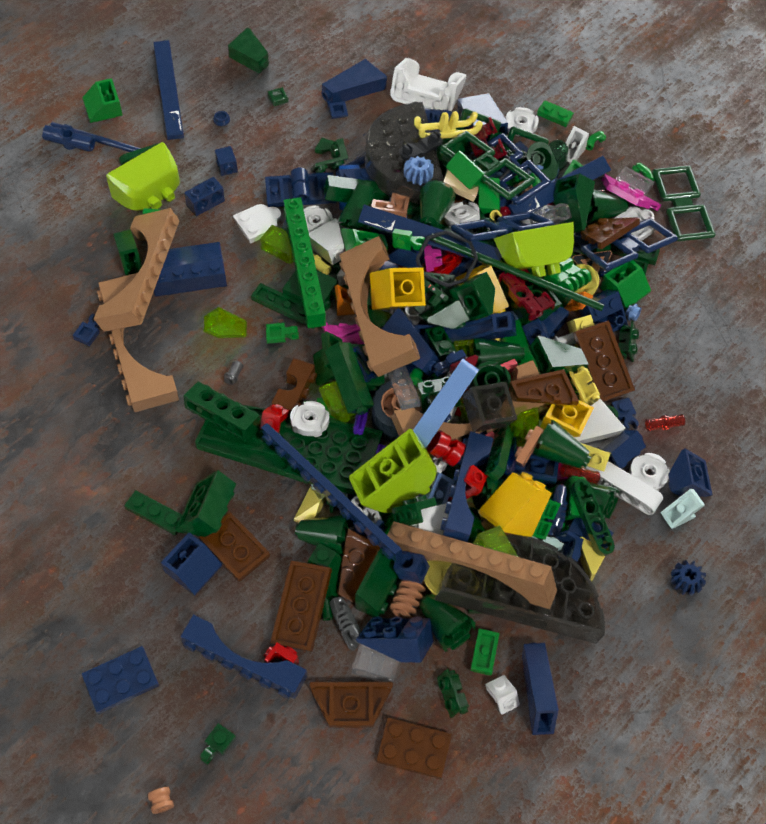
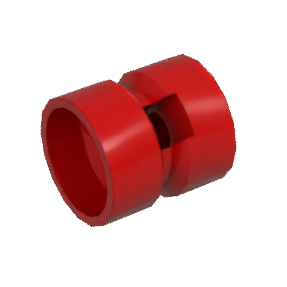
(447, 449)

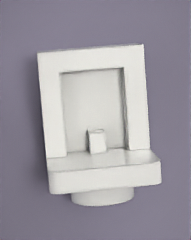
(503, 693)

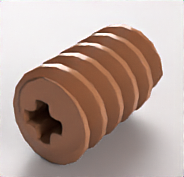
(406, 597)

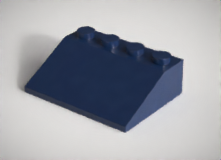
(191, 269)

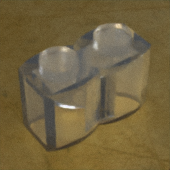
(557, 213)
(374, 665)

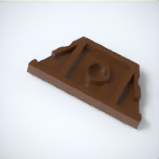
(608, 230)
(351, 702)

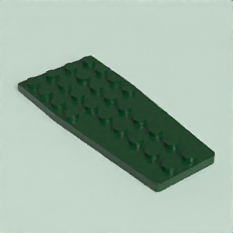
(333, 453)

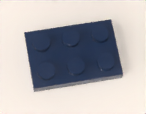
(120, 680)

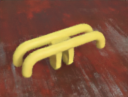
(446, 128)

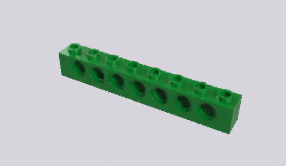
(304, 263)

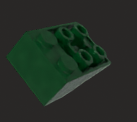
(577, 194)

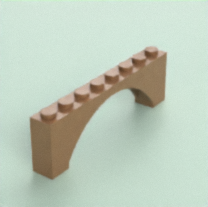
(131, 304)
(384, 349)
(144, 386)
(409, 418)
(527, 577)

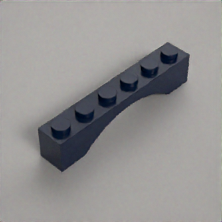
(489, 327)
(459, 517)
(282, 676)

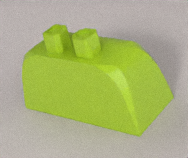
(145, 179)
(538, 248)
(395, 474)

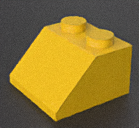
(570, 417)

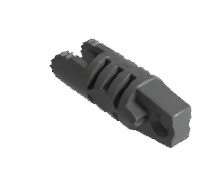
(345, 620)

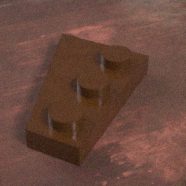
(545, 388)

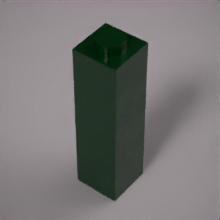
(341, 189)
(349, 378)

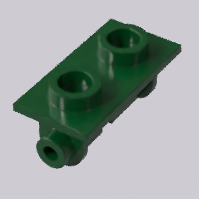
(629, 336)
(449, 685)

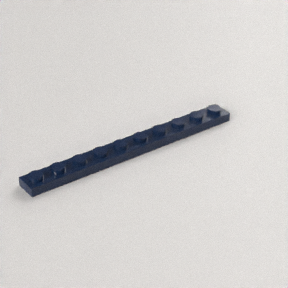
(333, 495)

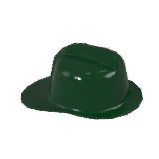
(541, 154)

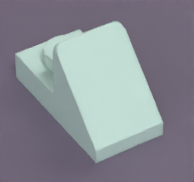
(682, 509)

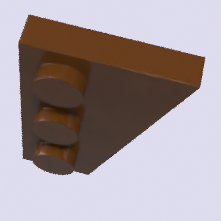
(355, 563)

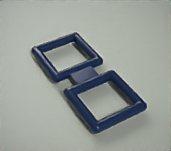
(527, 164)
(503, 226)
(630, 245)

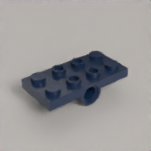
(298, 184)

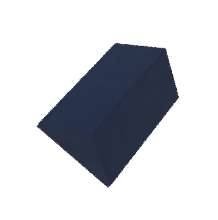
(541, 470)

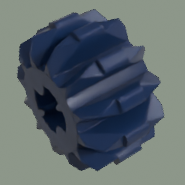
(683, 573)

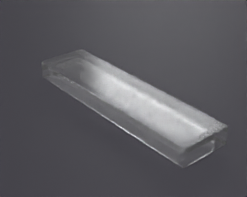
(404, 388)

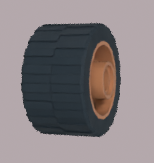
(384, 405)

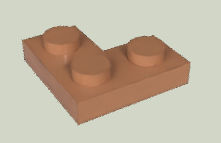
(397, 206)
(524, 453)

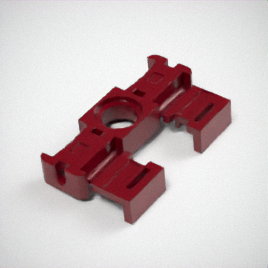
(484, 132)
(534, 306)

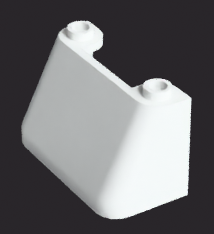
(412, 87)

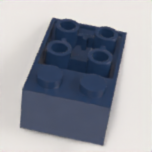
(398, 637)

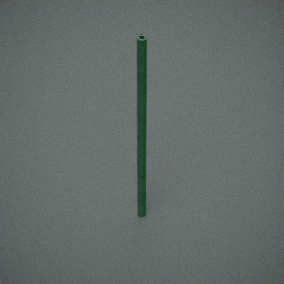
(519, 273)

